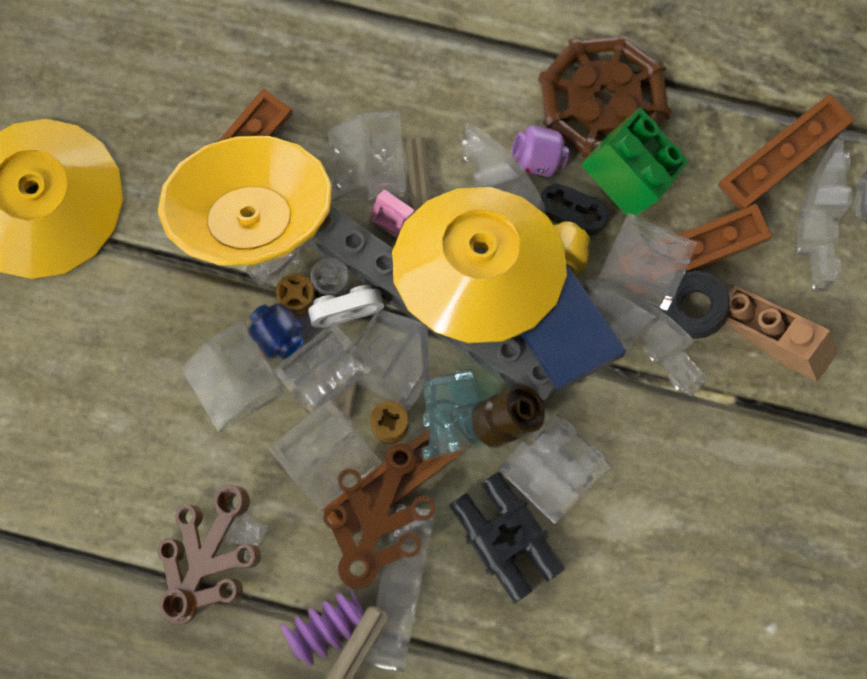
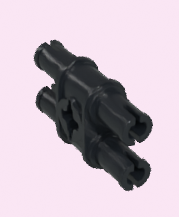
(501, 557)

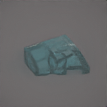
(449, 414)

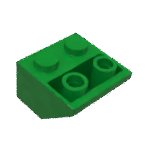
(635, 163)

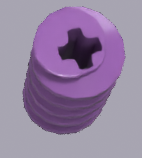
(324, 628)

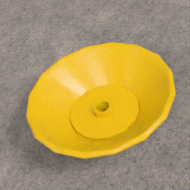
(245, 200)
(74, 202)
(475, 293)

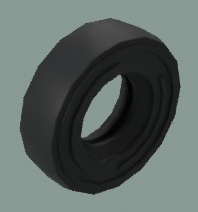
(718, 311)

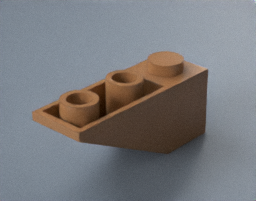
(782, 333)

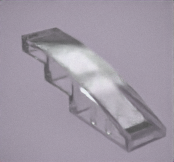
(400, 595)

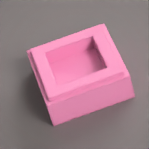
(390, 213)

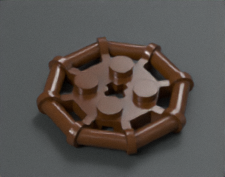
(597, 76)

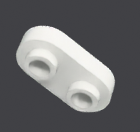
(359, 303)

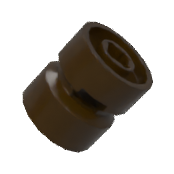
(508, 416)

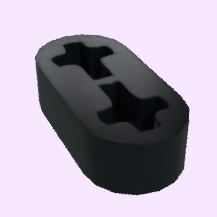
(576, 201)

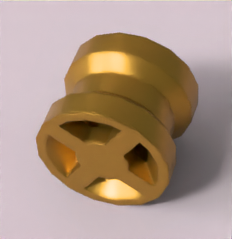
(299, 288)
(392, 429)

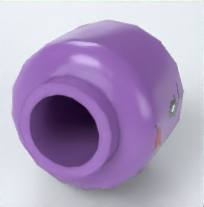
(540, 151)

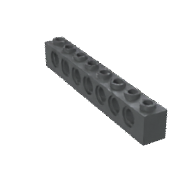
(372, 264)

